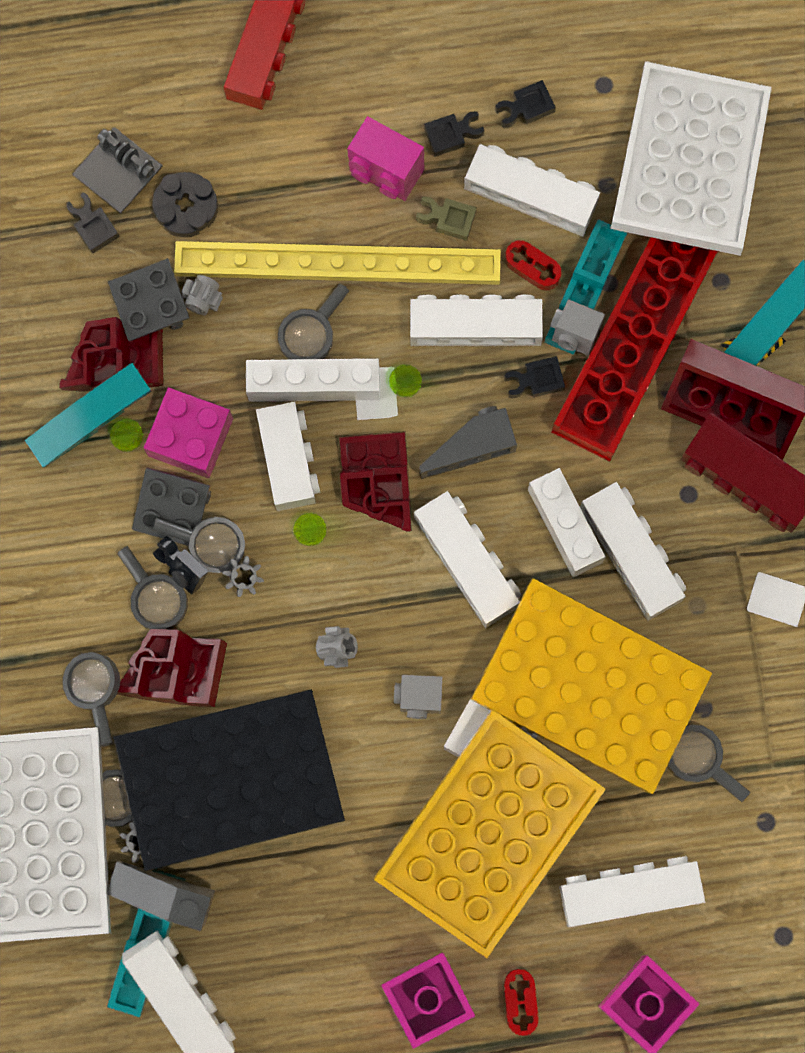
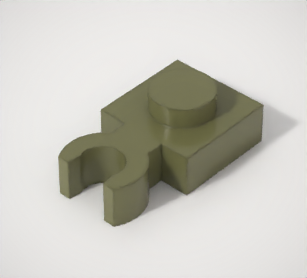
(453, 218)

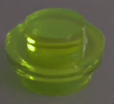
(405, 381)
(126, 435)
(310, 529)

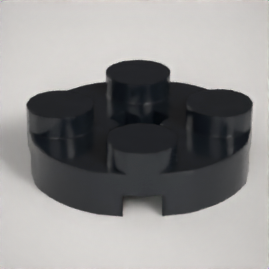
(196, 218)

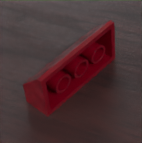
(738, 393)
(748, 472)

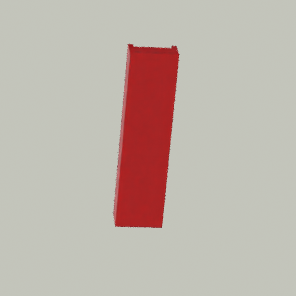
(632, 346)

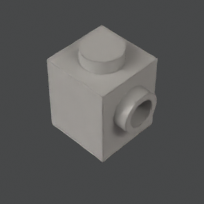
(576, 327)
(419, 695)

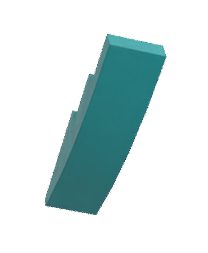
(592, 270)
(771, 320)
(87, 415)
(126, 993)

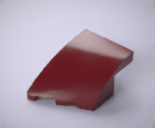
(106, 351)
(377, 477)
(175, 669)

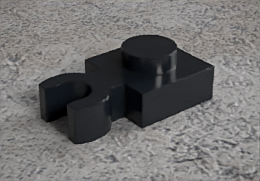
(530, 103)
(449, 135)
(94, 226)
(541, 377)
(184, 568)

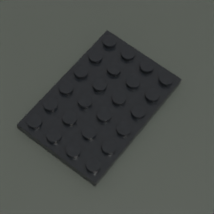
(228, 779)

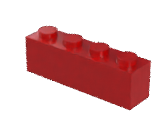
(261, 51)

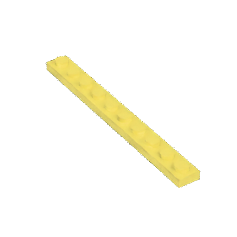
(337, 262)

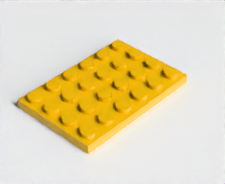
(591, 686)
(489, 833)

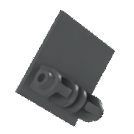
(117, 169)
(149, 300)
(171, 500)

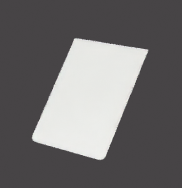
(382, 408)
(777, 599)

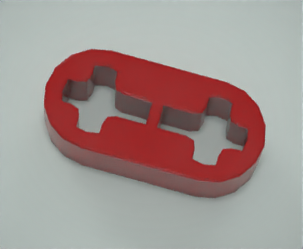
(537, 259)
(529, 1002)

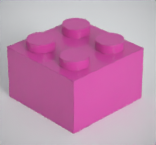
(385, 159)
(188, 432)
(428, 1000)
(648, 1005)

